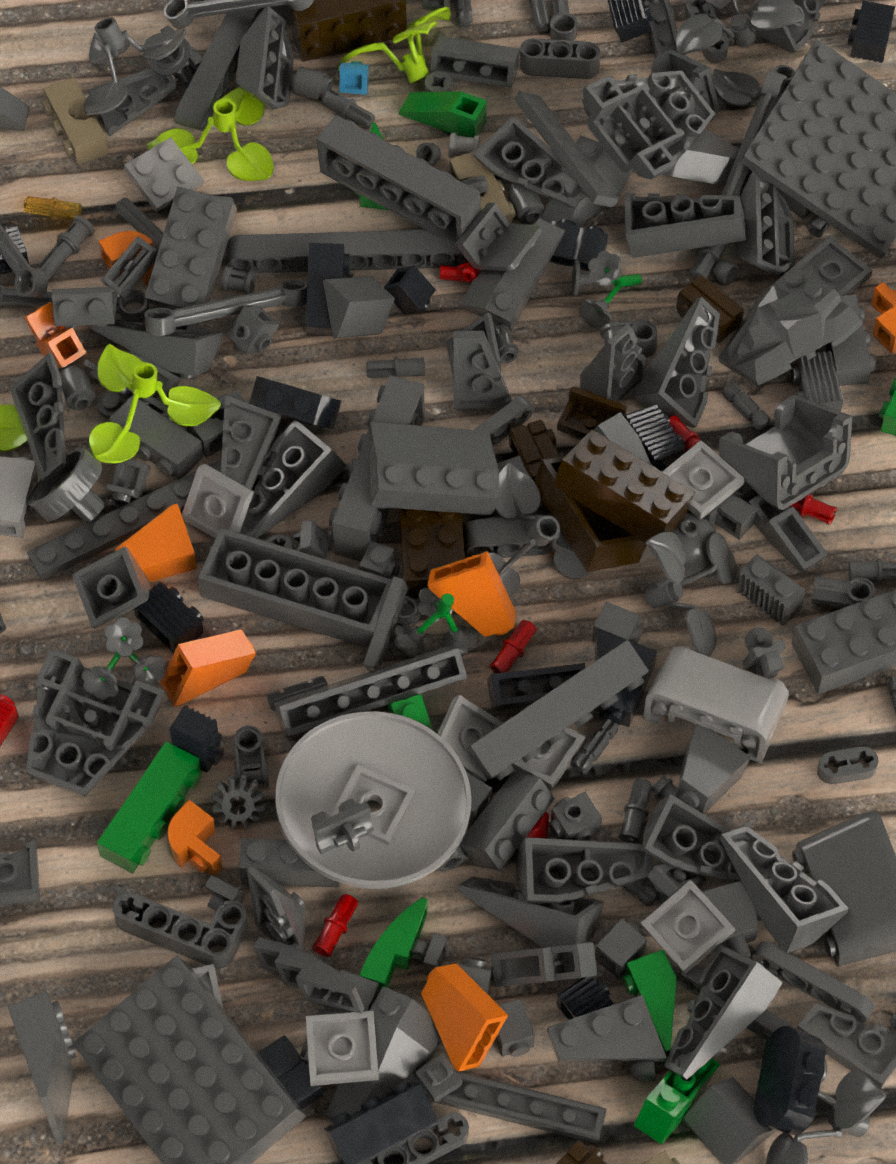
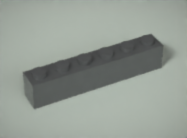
(370, 689)
(557, 710)

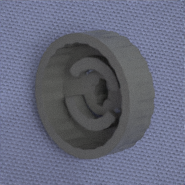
(70, 489)

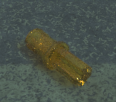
(52, 207)

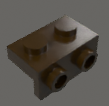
(586, 412)

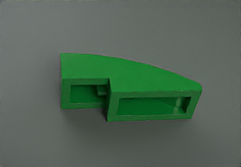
(395, 944)

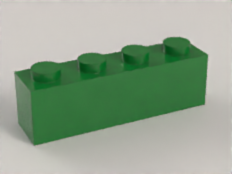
(150, 807)

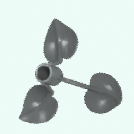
(702, 32)
(110, 43)
(740, 88)
(522, 497)
(667, 592)
(850, 1115)

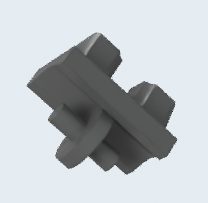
(763, 656)
(342, 828)

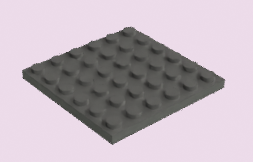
(834, 147)

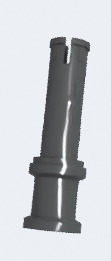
(67, 244)

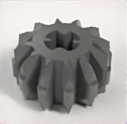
(235, 789)

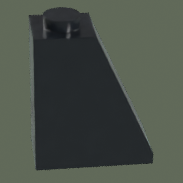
(625, 708)

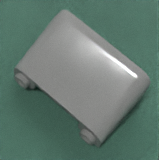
(718, 699)

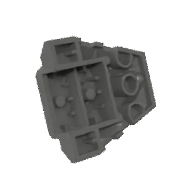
(646, 120)
(786, 324)
(77, 733)

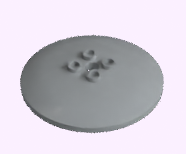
(380, 760)

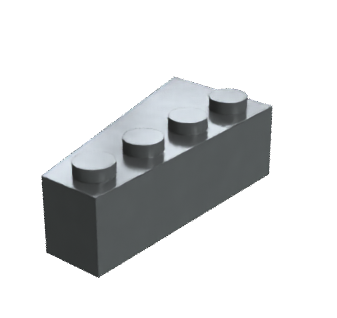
(681, 223)

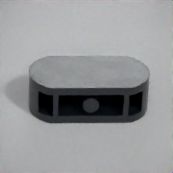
(295, 402)
(789, 1080)

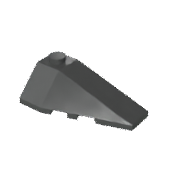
(41, 414)

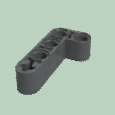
(179, 924)

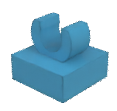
(354, 78)

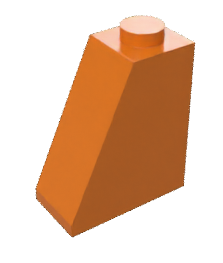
(163, 546)
(476, 593)
(206, 665)
(462, 1015)

